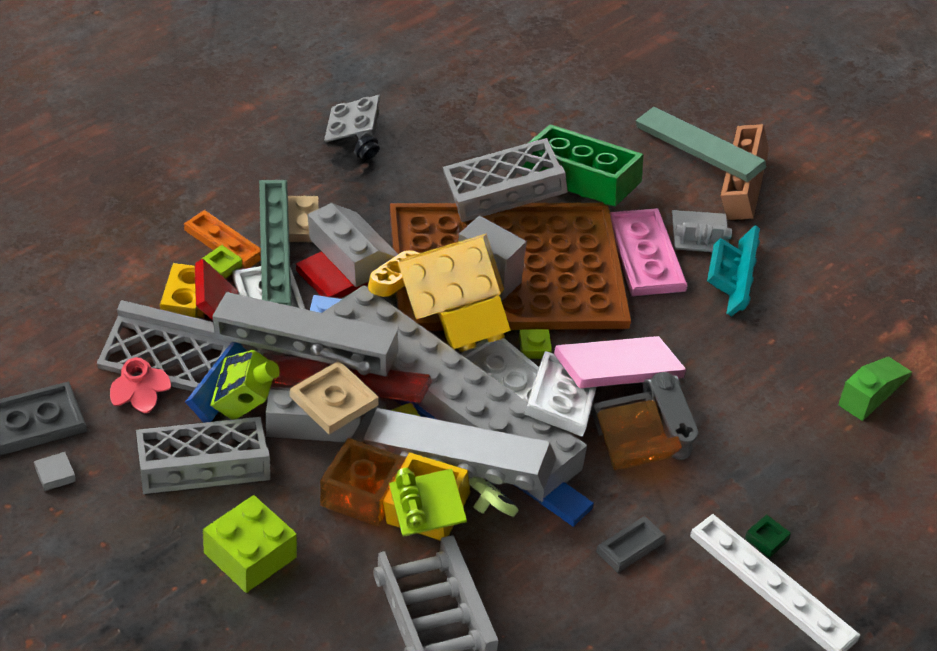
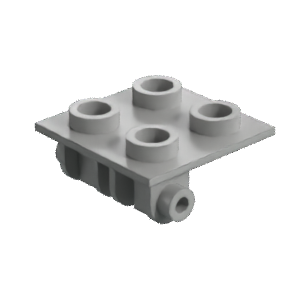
(353, 119)
(699, 230)

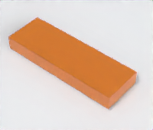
(216, 233)

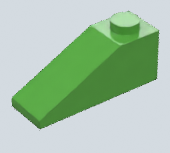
(872, 386)

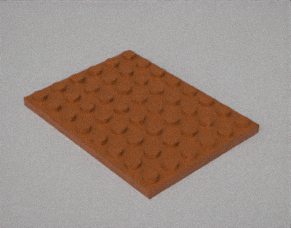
(568, 266)

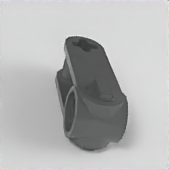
(673, 411)

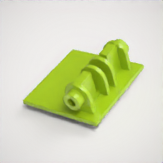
(426, 501)

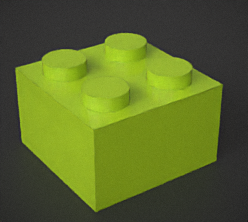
(250, 543)

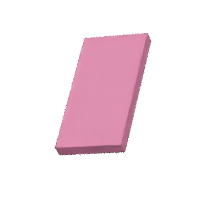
(646, 253)
(617, 361)

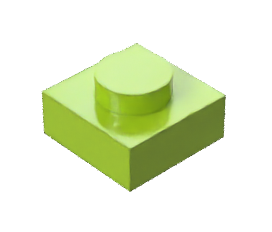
(223, 261)
(535, 342)

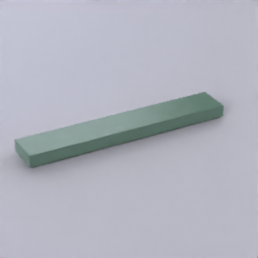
(701, 144)
(275, 242)

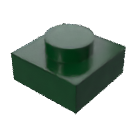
(767, 536)

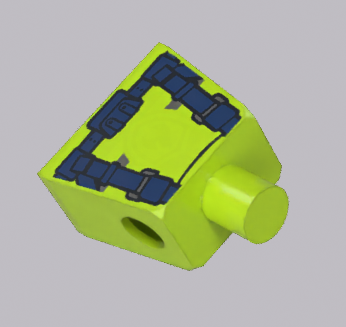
(243, 383)

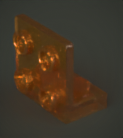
(636, 435)

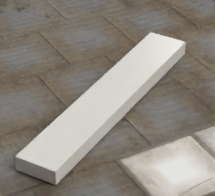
(774, 585)

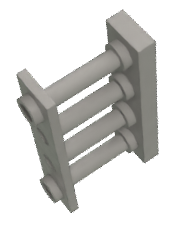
(458, 585)

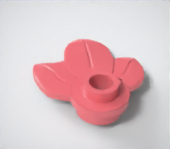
(139, 389)

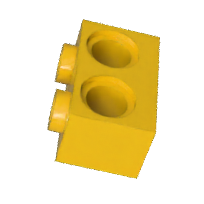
(180, 292)

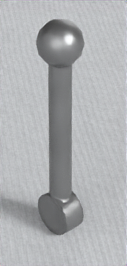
(363, 367)

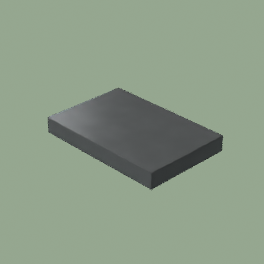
(39, 417)

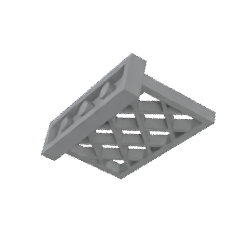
(508, 191)
(166, 324)
(203, 467)

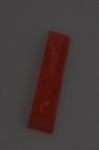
(396, 385)

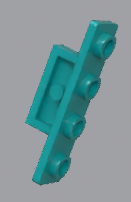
(733, 269)

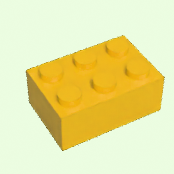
(451, 276)

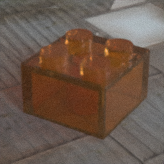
(359, 481)

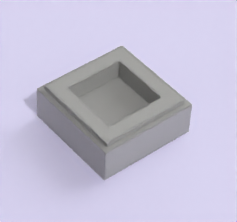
(54, 471)

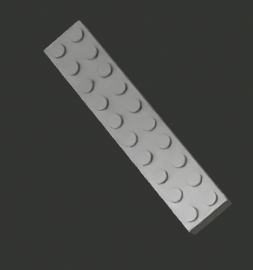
(461, 389)

